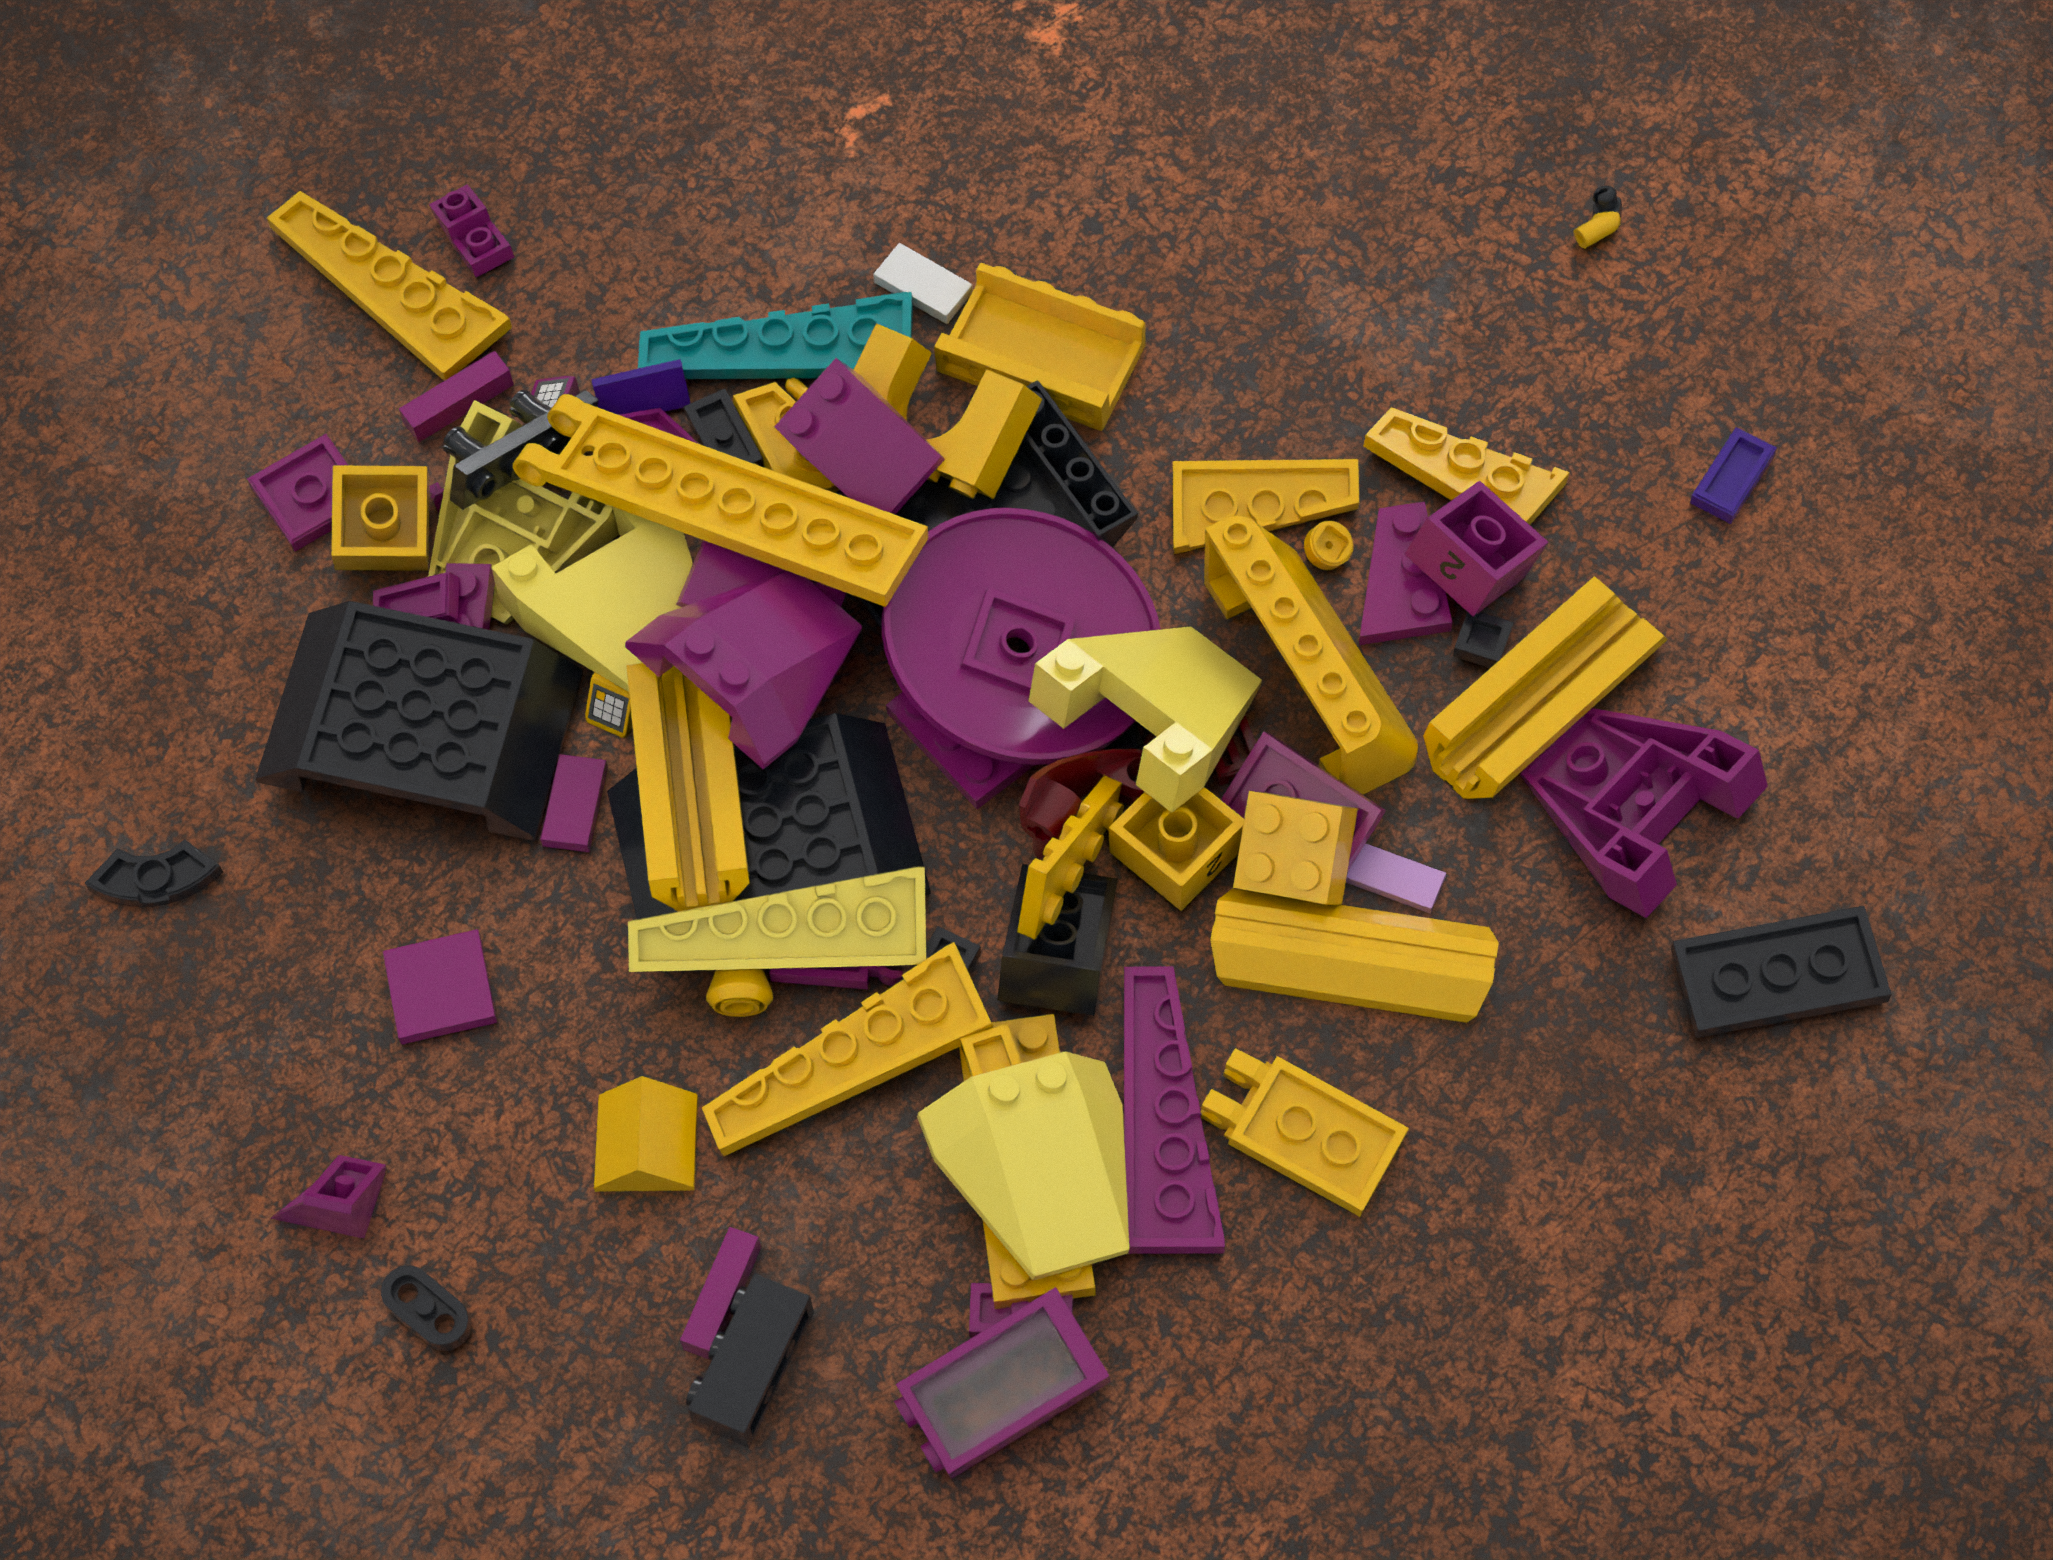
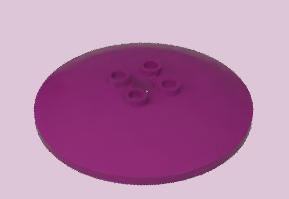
(996, 580)

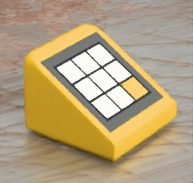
(608, 707)

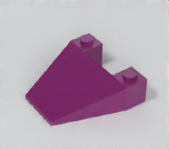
(1627, 782)

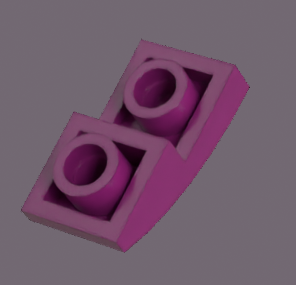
(471, 230)

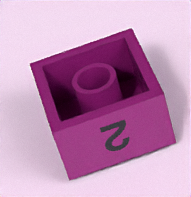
(1476, 548)

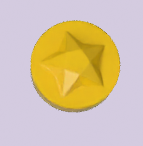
(1328, 545)

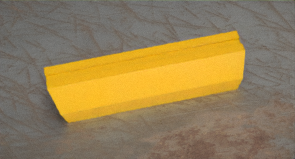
(1538, 691)
(686, 791)
(1353, 955)

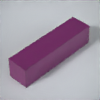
(455, 396)
(714, 1303)

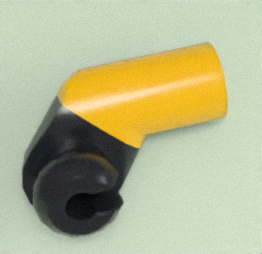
(1605, 217)

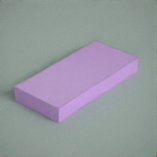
(1396, 878)

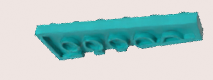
(776, 345)

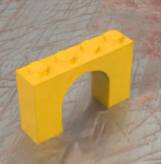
(985, 437)

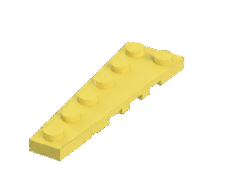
(824, 925)

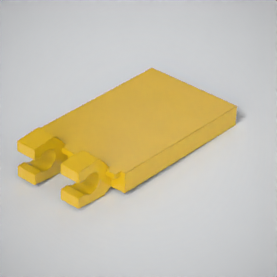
(1306, 1129)

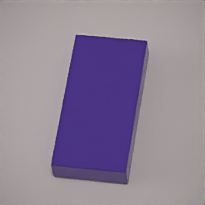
(643, 389)
(1733, 475)

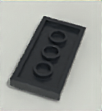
(1780, 971)

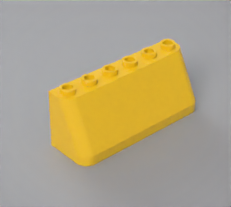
(1259, 571)

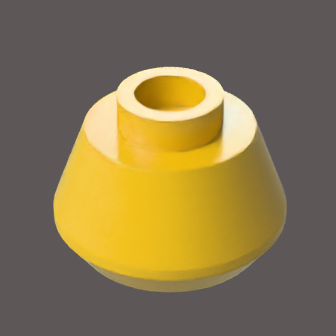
(739, 992)

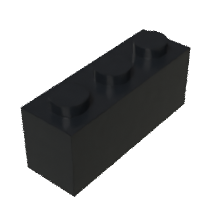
(749, 1359)

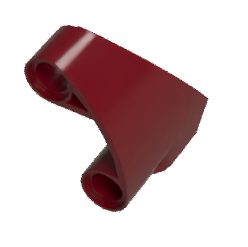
(1057, 788)

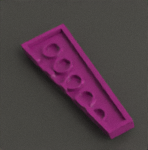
(1166, 1151)

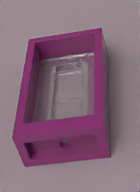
(1001, 1384)

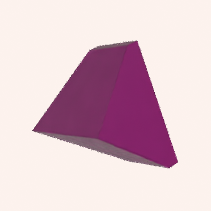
(339, 1199)

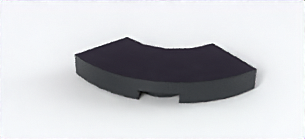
(153, 879)

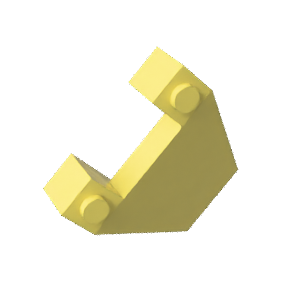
(516, 517)
(602, 597)
(1166, 682)

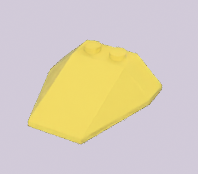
(1039, 1159)

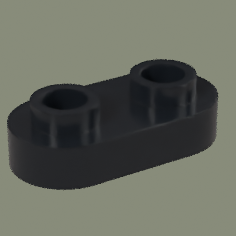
(428, 1309)

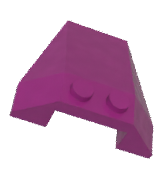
(757, 654)

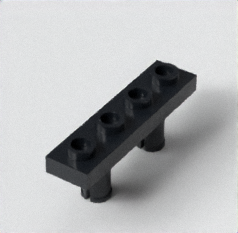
(490, 467)

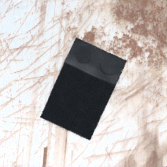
(1066, 958)

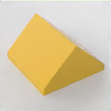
(646, 1138)

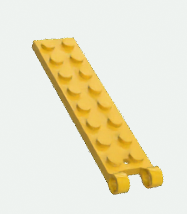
(726, 501)

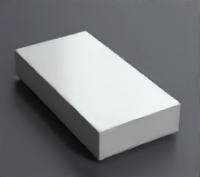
(931, 285)

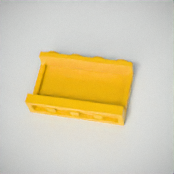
(1044, 335)

